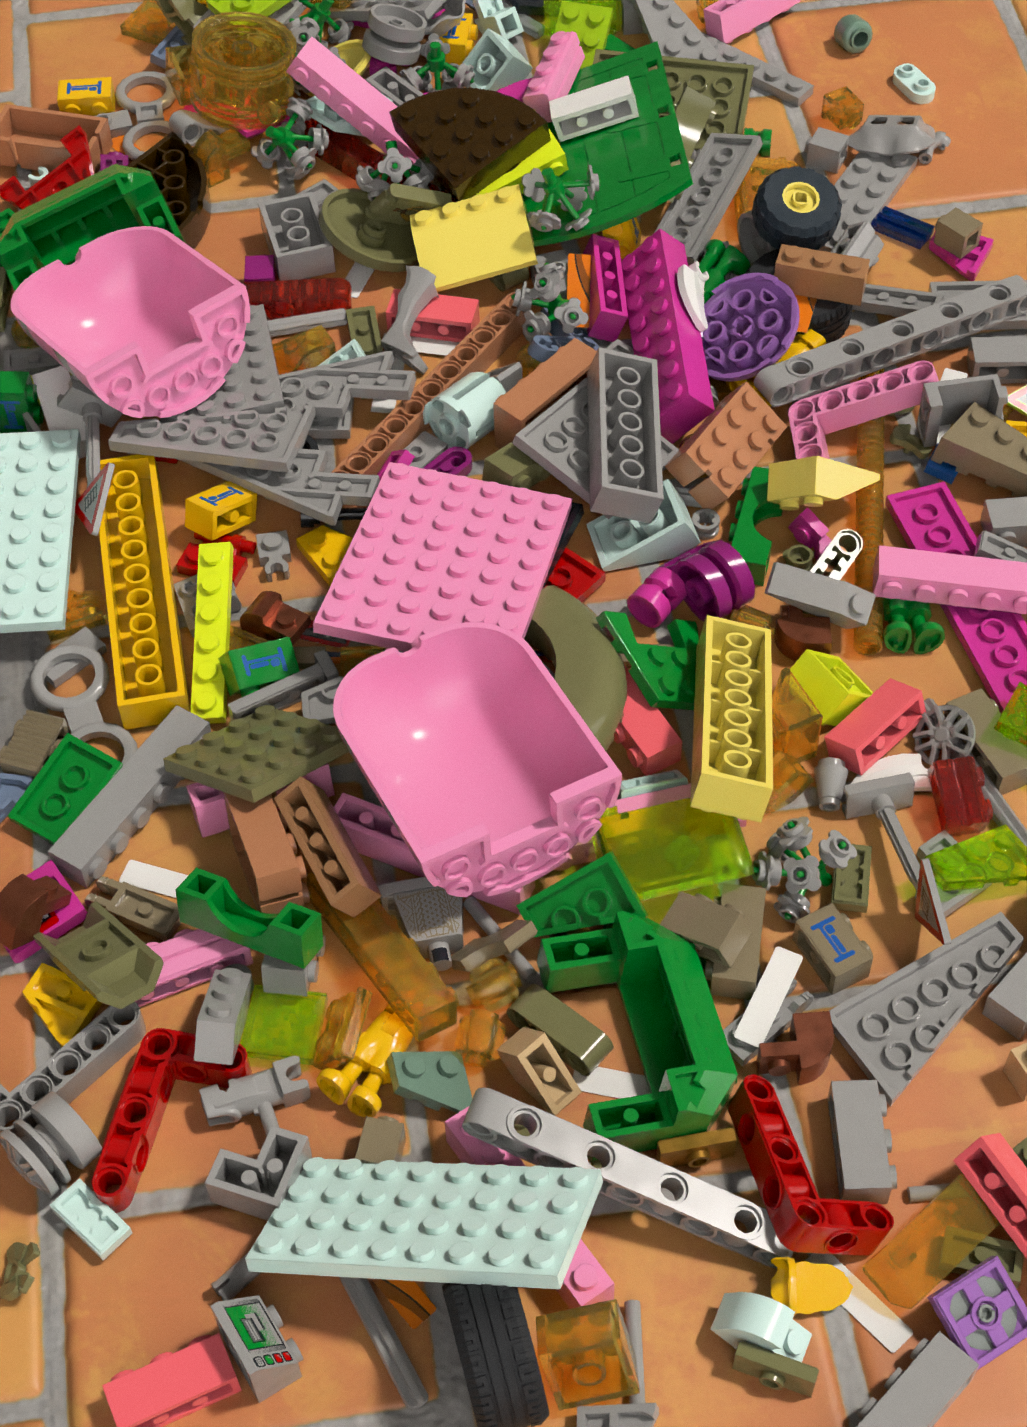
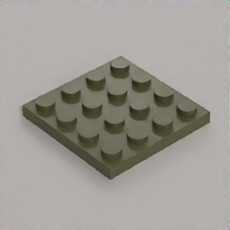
(258, 753)

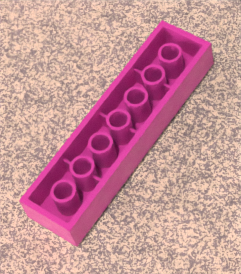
(666, 333)

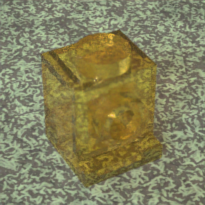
(847, 113)

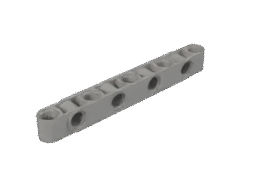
(625, 1175)

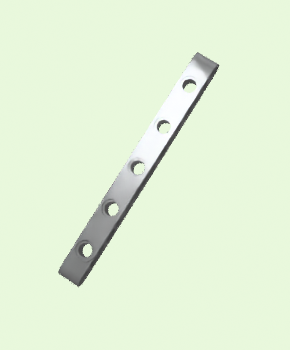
(892, 341)

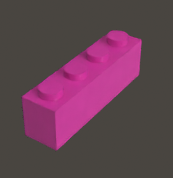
(607, 289)

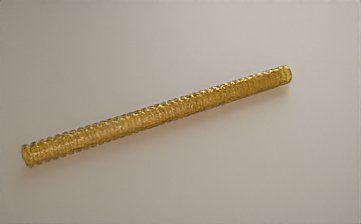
(869, 525)

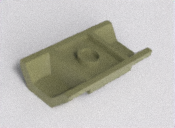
(105, 959)

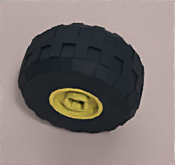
(796, 208)

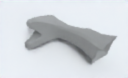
(411, 300)

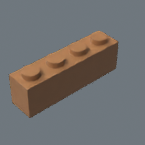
(327, 847)

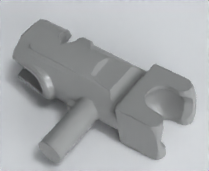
(256, 1094)

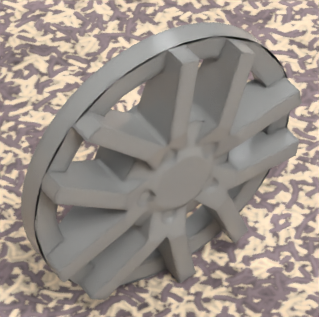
(944, 734)

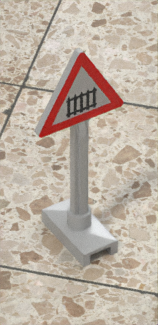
(94, 411)
(882, 798)

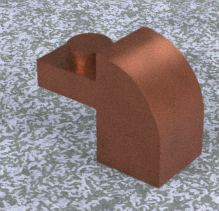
(274, 619)
(800, 633)
(23, 907)
(805, 1053)

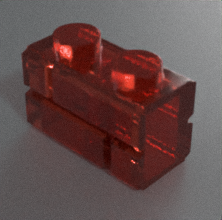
(959, 796)

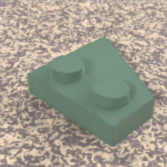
(432, 1078)

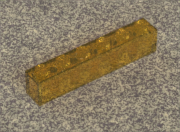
(392, 964)

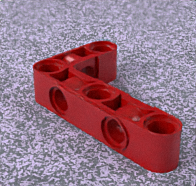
(147, 1094)
(793, 1205)

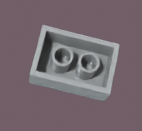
(296, 237)

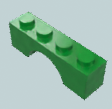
(750, 512)
(213, 906)

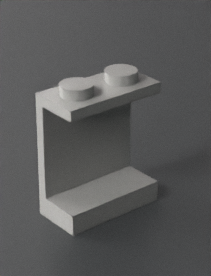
(949, 399)

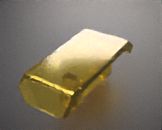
(931, 1244)

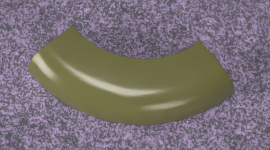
(583, 658)

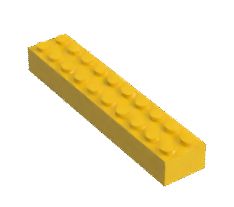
(141, 595)

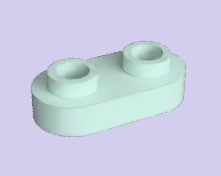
(914, 83)

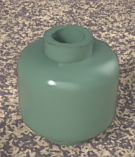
(853, 33)

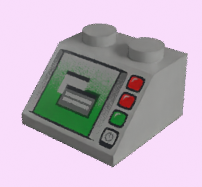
(258, 1345)

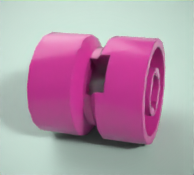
(657, 597)

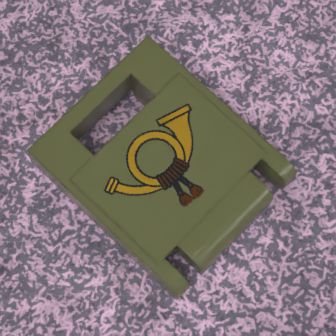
(403, 200)

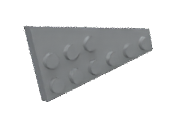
(674, 31)
(222, 438)
(909, 1014)

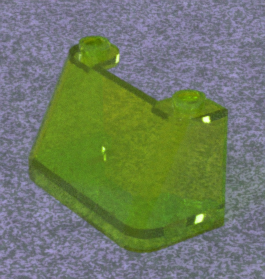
(673, 847)

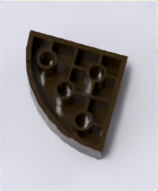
(469, 136)
(182, 183)

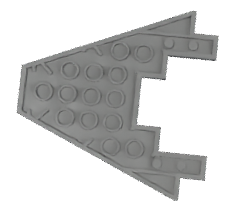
(330, 390)

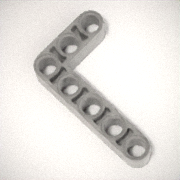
(75, 1055)

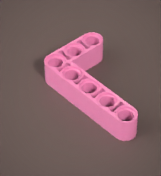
(855, 404)

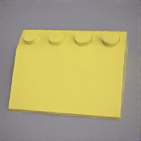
(474, 238)

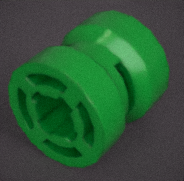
(765, 136)

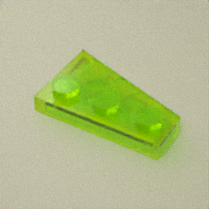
(981, 860)

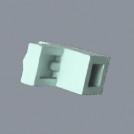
(497, 18)
(760, 1323)

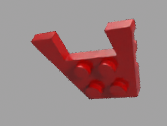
(66, 174)

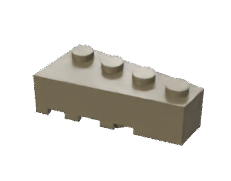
(986, 448)

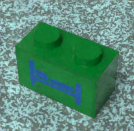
(16, 398)
(258, 666)

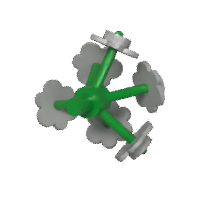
(568, 193)

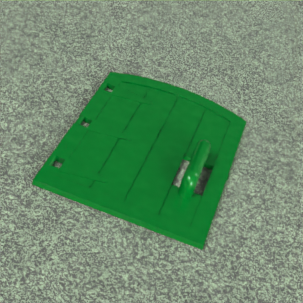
(629, 156)

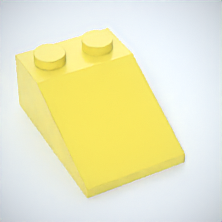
(814, 481)

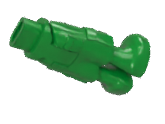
(725, 260)
(898, 634)

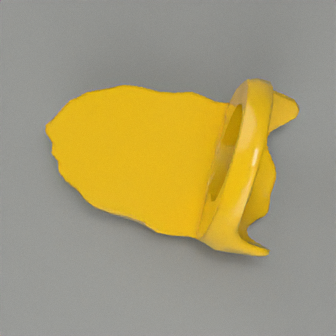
(808, 1286)

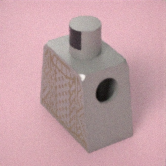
(433, 922)

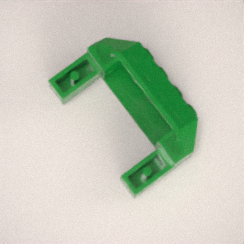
(79, 214)
(670, 1023)

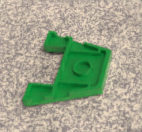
(660, 672)

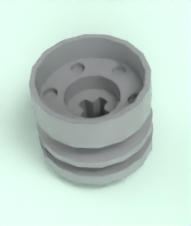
(45, 1148)

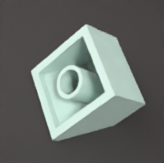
(496, 62)

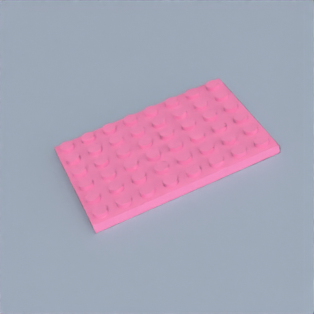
(442, 555)

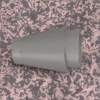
(829, 779)

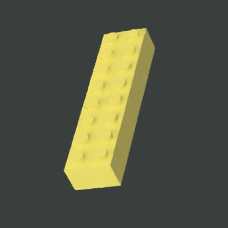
(732, 720)

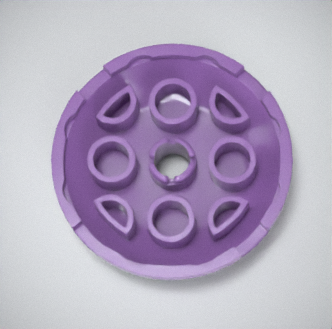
(748, 326)

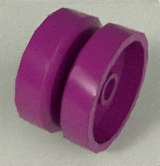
(716, 580)

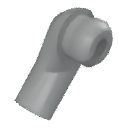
(942, 140)

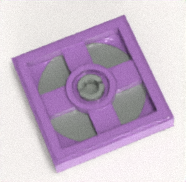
(982, 1311)

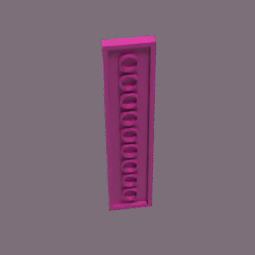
(991, 638)

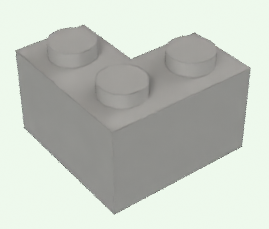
(259, 1184)

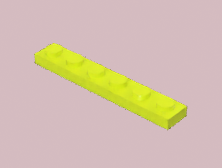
(212, 631)

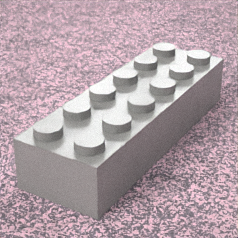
(624, 436)

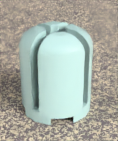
(464, 410)

